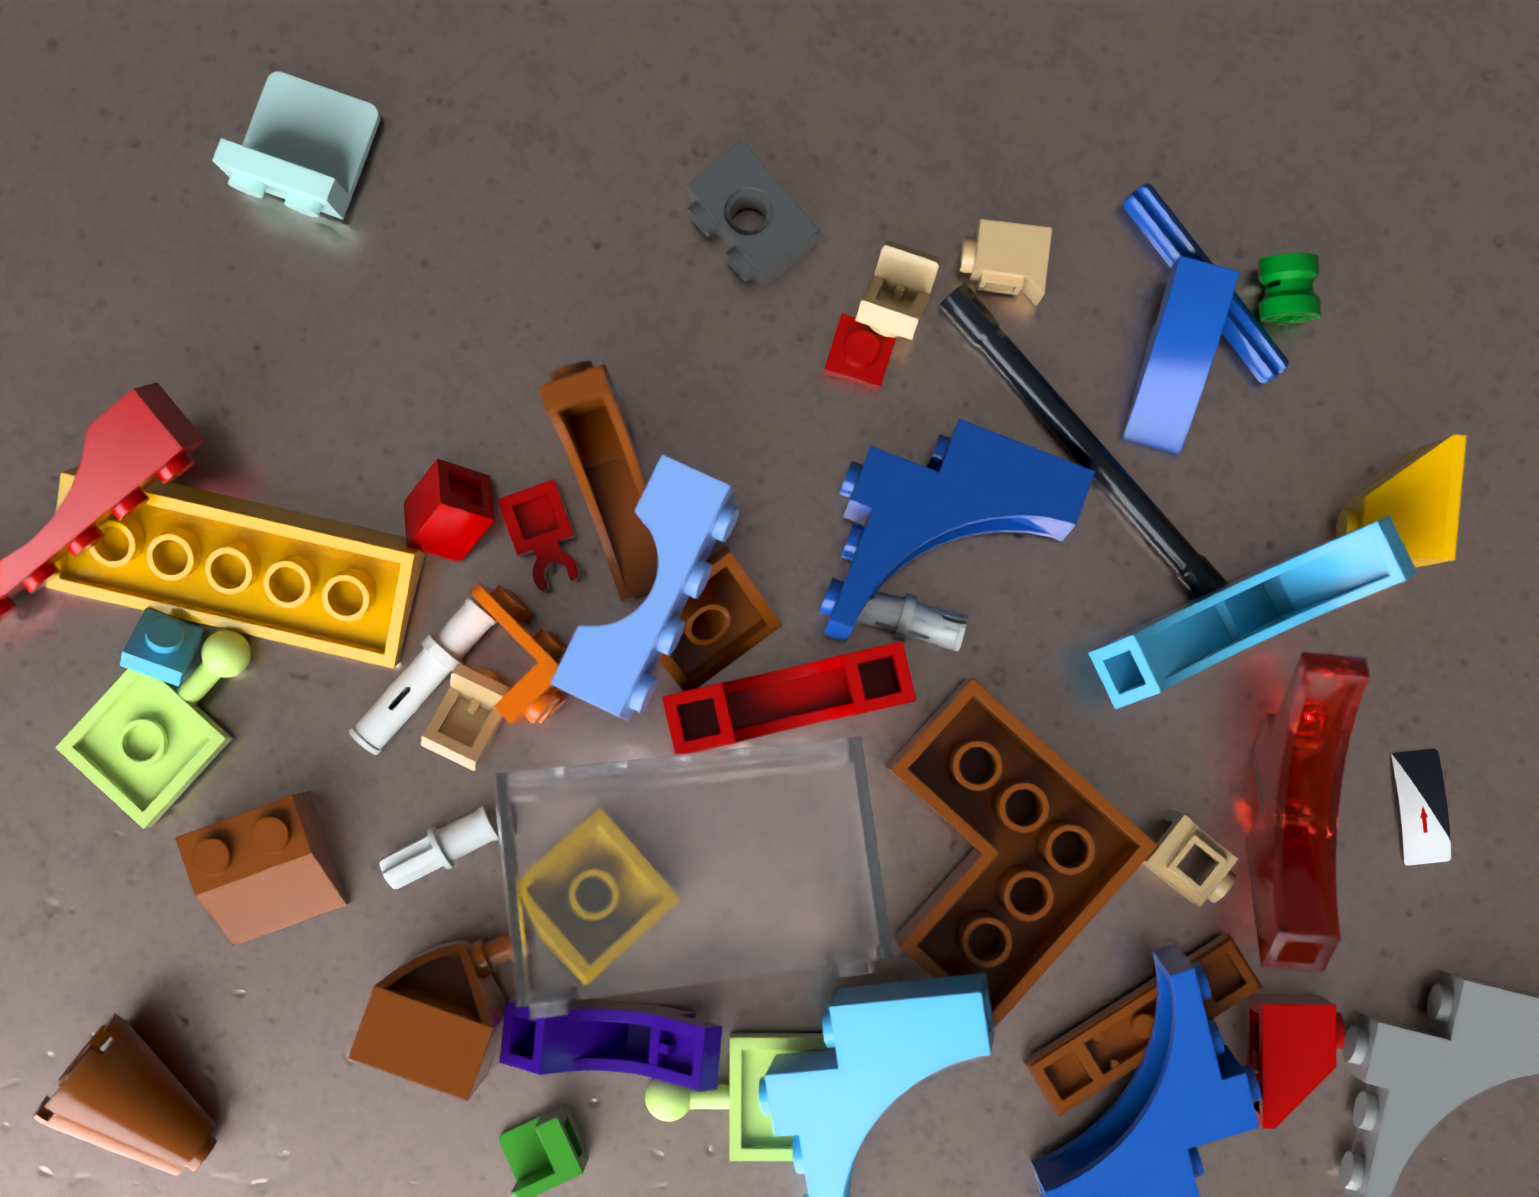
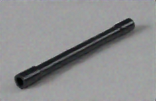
(984, 332)

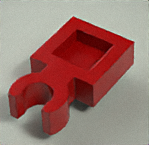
(538, 525)

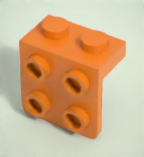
(533, 695)

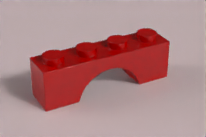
(789, 698)

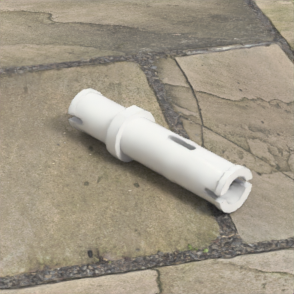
(422, 675)

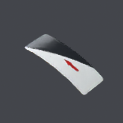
(1422, 806)

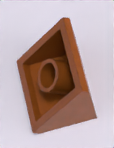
(719, 623)

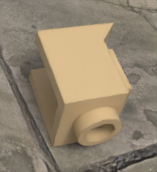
(1007, 258)
(1173, 846)

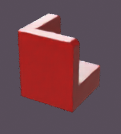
(448, 510)

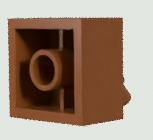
(437, 1017)

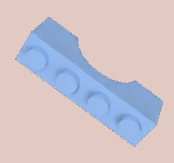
(616, 660)

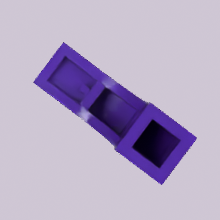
(615, 1038)

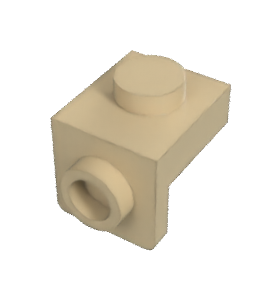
(898, 291)
(466, 716)

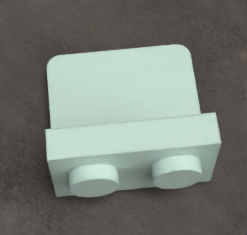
(302, 146)

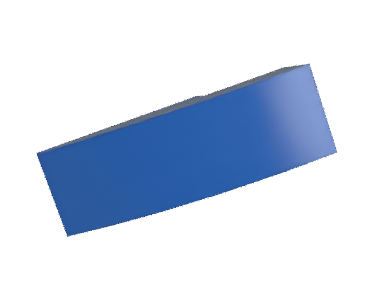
(1179, 354)

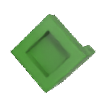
(543, 1152)

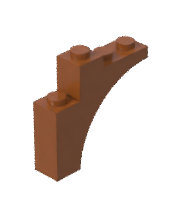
(607, 469)

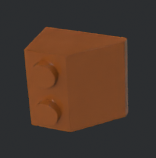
(263, 868)

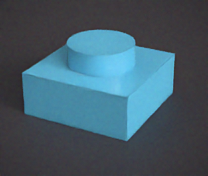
(162, 646)

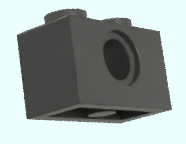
(742, 182)

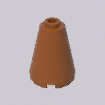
(129, 1103)

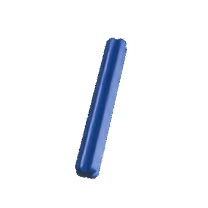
(1173, 241)

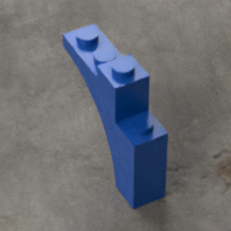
(968, 489)
(1178, 1099)

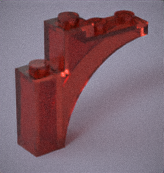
(1294, 835)

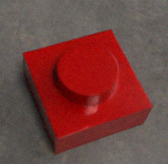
(858, 353)

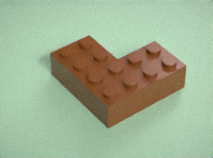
(1041, 843)

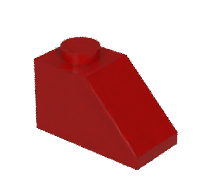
(1290, 1049)

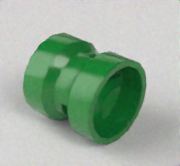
(1289, 288)

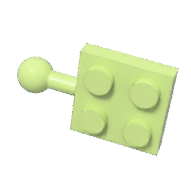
(150, 737)
(749, 1130)

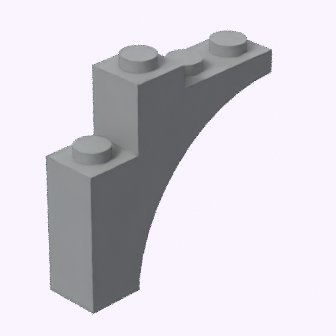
(1419, 1075)

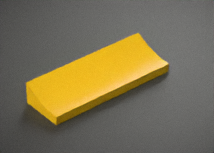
(252, 571)

